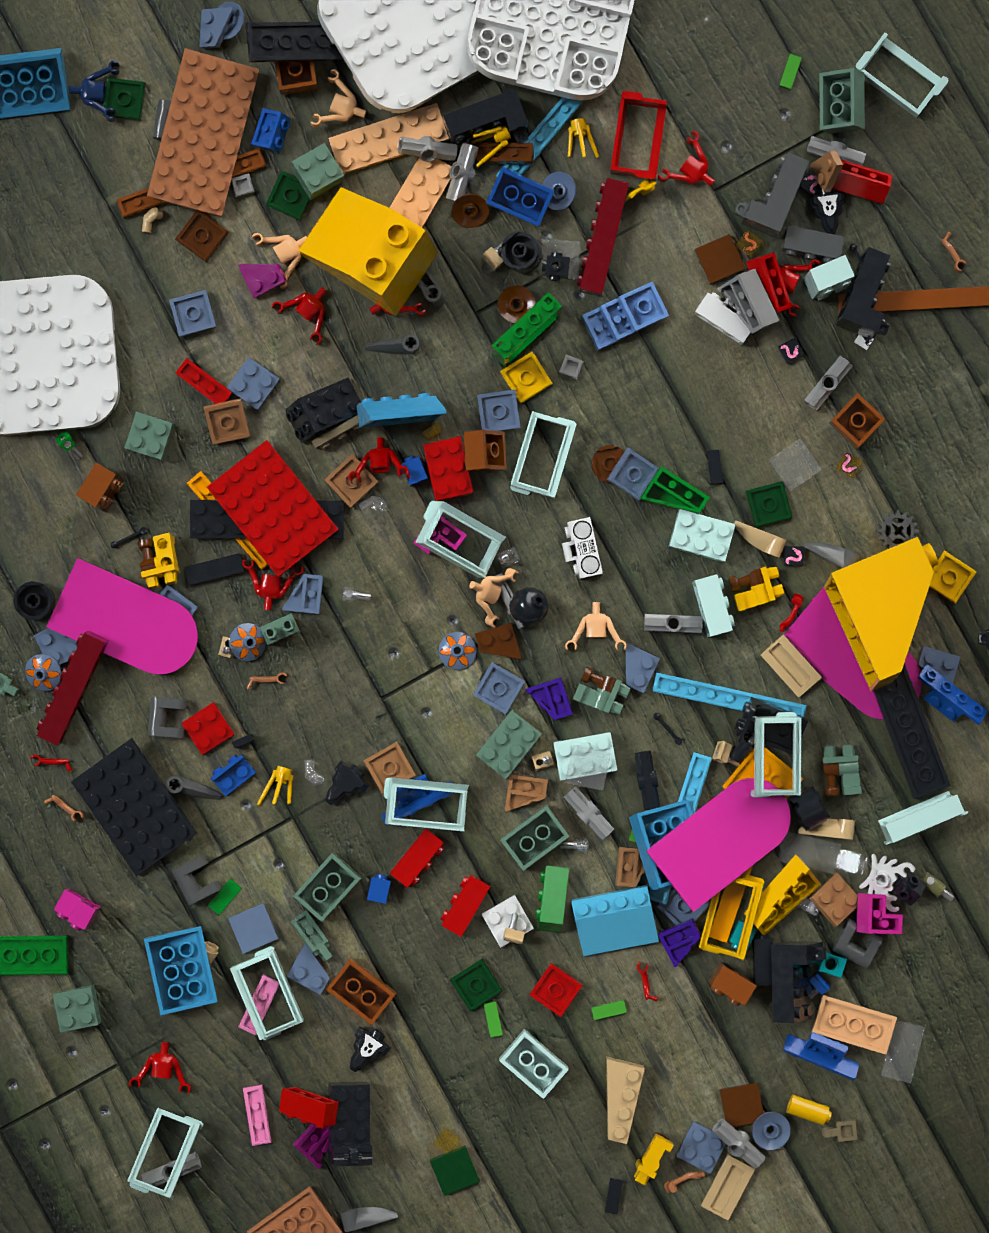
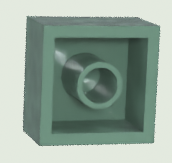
(317, 171)
(149, 436)
(77, 1008)

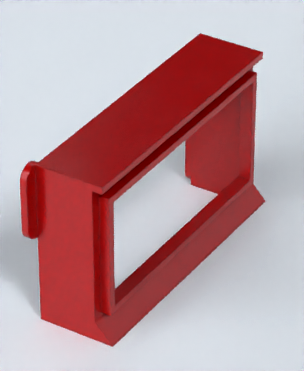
(636, 99)

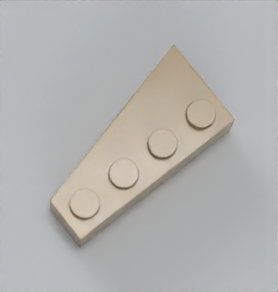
(622, 1094)

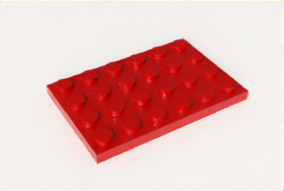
(272, 508)

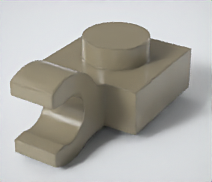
(844, 1130)

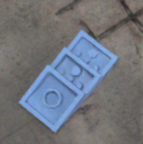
(624, 316)

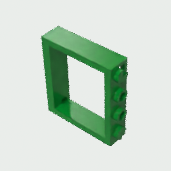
(526, 329)

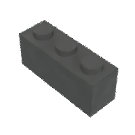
(812, 244)

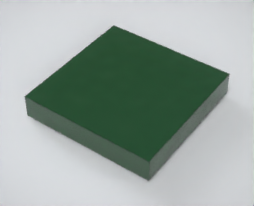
(125, 98)
(288, 196)
(768, 504)
(476, 985)
(454, 1170)

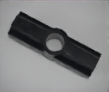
(647, 780)

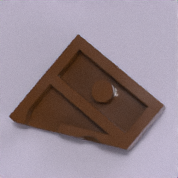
(499, 641)

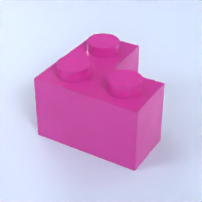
(446, 533)
(76, 908)
(873, 915)

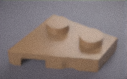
(628, 867)

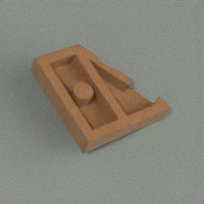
(827, 170)
(524, 790)

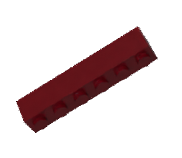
(604, 236)
(72, 687)

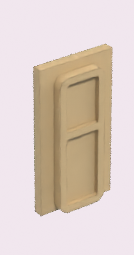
(791, 666)
(727, 1187)

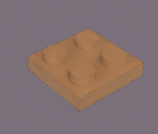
(226, 421)
(340, 483)
(389, 764)
(835, 899)

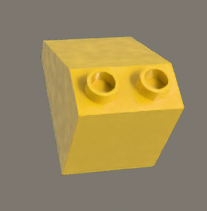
(370, 249)
(881, 606)

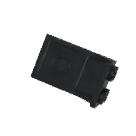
(323, 409)
(775, 734)

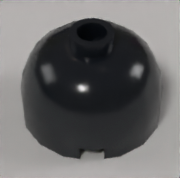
(529, 606)

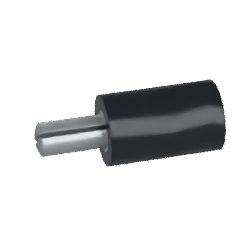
(743, 749)

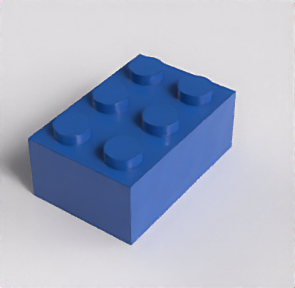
(520, 196)

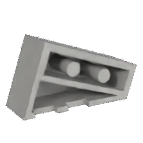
(751, 301)

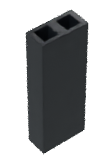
(714, 466)
(613, 1196)

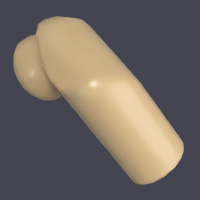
(149, 217)

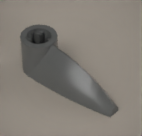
(430, 288)
(394, 345)
(833, 554)
(192, 788)
(364, 1217)

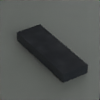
(214, 569)

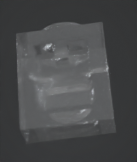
(852, 862)

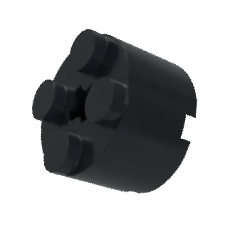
(532, 252)
(42, 608)
(809, 808)

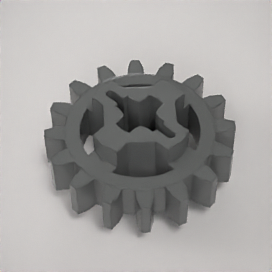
(890, 524)

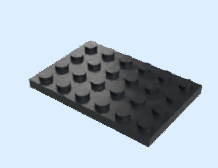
(134, 807)

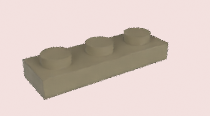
(338, 432)

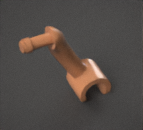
(950, 248)
(265, 679)
(64, 806)
(670, 1186)

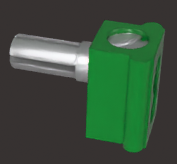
(65, 440)

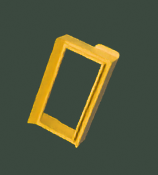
(748, 880)

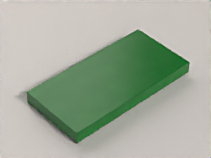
(34, 955)

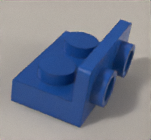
(271, 130)
(233, 774)

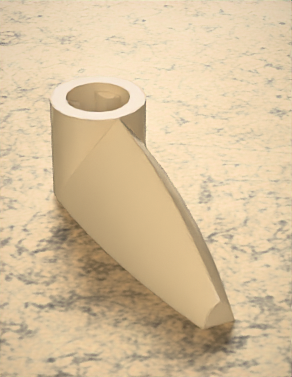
(762, 540)
(832, 828)

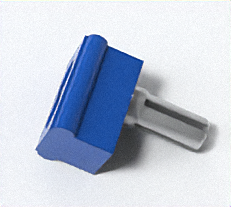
(819, 983)

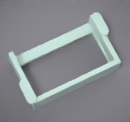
(911, 62)
(525, 488)
(432, 517)
(781, 717)
(390, 794)
(921, 817)
(270, 953)
(194, 1125)

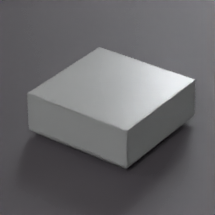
(242, 185)
(571, 367)

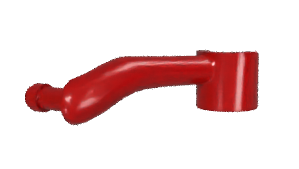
(797, 601)
(52, 761)
(645, 983)

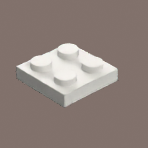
(500, 916)

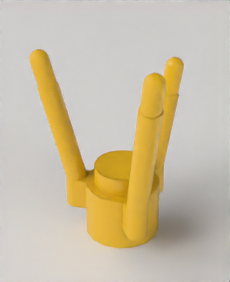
(580, 129)
(500, 135)
(282, 776)

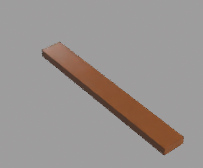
(139, 202)
(928, 299)

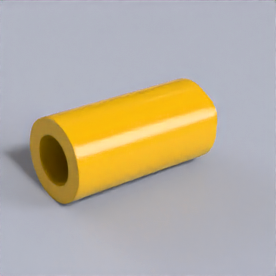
(808, 1110)

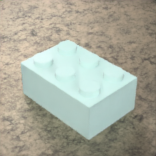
(829, 277)
(701, 535)
(713, 605)
(599, 742)
(533, 1063)

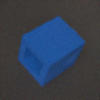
(416, 470)
(379, 888)

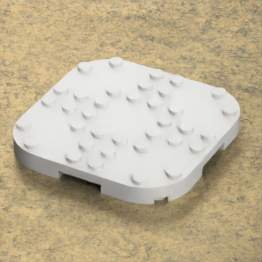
(550, 44)
(401, 47)
(56, 355)

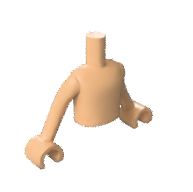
(341, 105)
(286, 250)
(490, 592)
(596, 627)

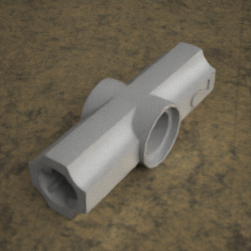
(820, 147)
(427, 148)
(462, 171)
(835, 374)
(686, 624)
(588, 813)
(738, 1143)
(160, 1174)

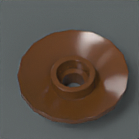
(470, 217)
(511, 295)

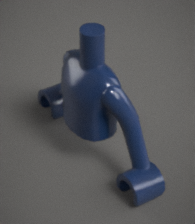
(95, 91)

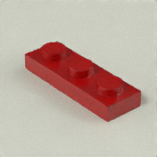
(203, 382)

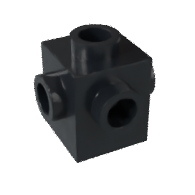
(561, 262)
(909, 888)

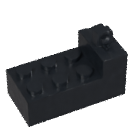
(486, 115)
(860, 298)
(792, 979)
(350, 1135)

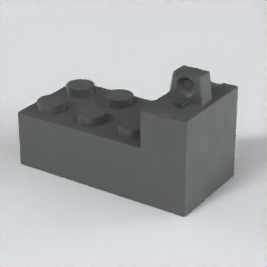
(771, 213)

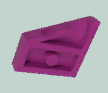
(262, 277)
(313, 1144)

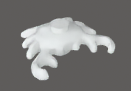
(883, 878)

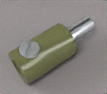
(936, 886)

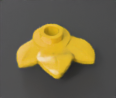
(645, 187)

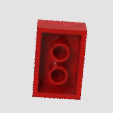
(448, 469)

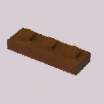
(510, 154)

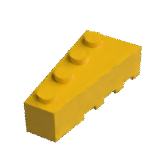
(784, 894)

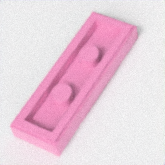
(262, 998)
(257, 1115)

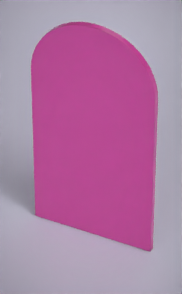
(138, 623)
(825, 646)
(721, 841)

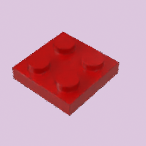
(207, 728)
(555, 989)

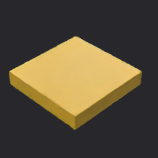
(526, 377)
(951, 577)

